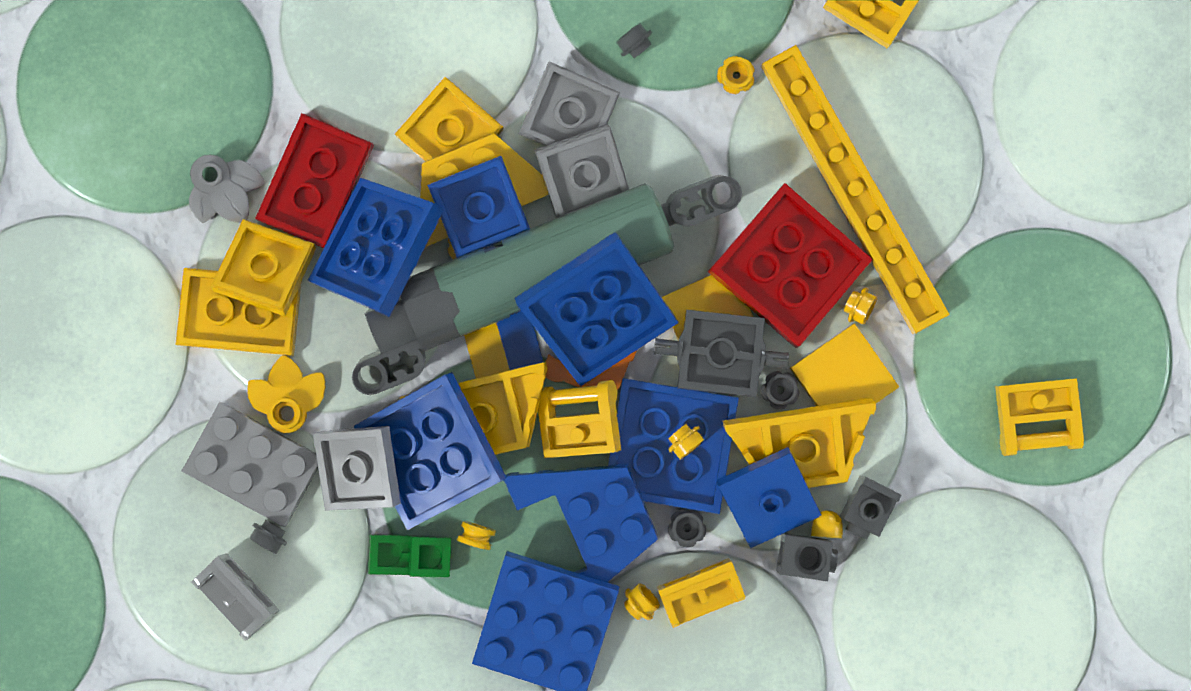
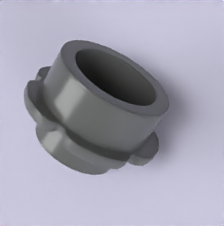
(634, 41)
(790, 393)
(268, 536)
(688, 538)

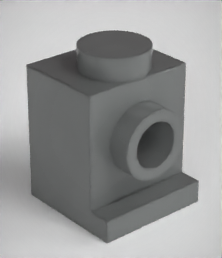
(867, 492)

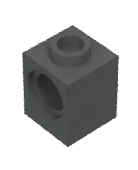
(789, 552)

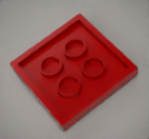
(790, 265)

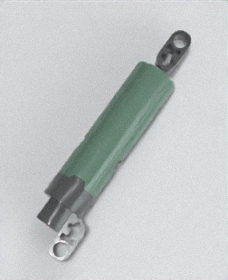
(484, 283)

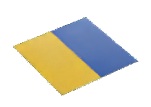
(503, 346)

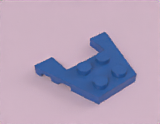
(600, 511)

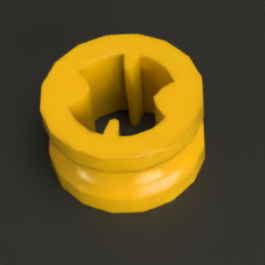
(476, 535)

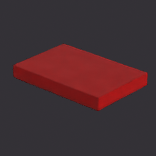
(314, 180)

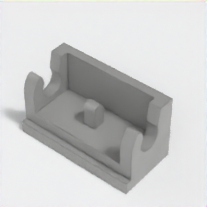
(235, 595)

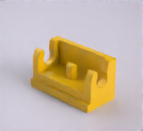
(701, 592)

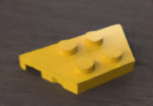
(525, 178)
(507, 405)
(819, 438)

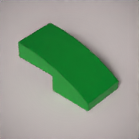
(409, 555)

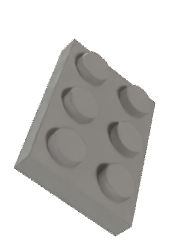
(252, 464)

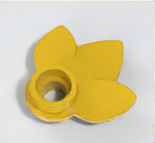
(287, 388)

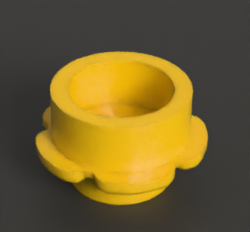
(743, 67)
(860, 306)
(685, 441)
(641, 602)

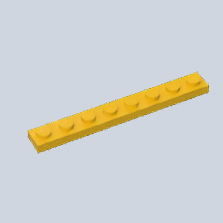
(854, 189)

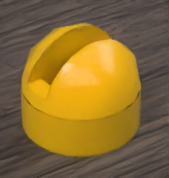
(827, 525)

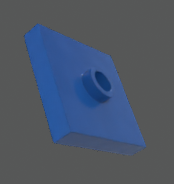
(479, 206)
(769, 497)

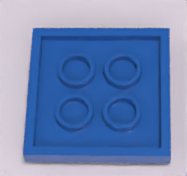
(375, 246)
(596, 309)
(645, 422)
(436, 450)
(545, 624)

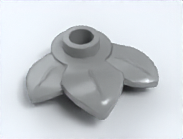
(226, 193)

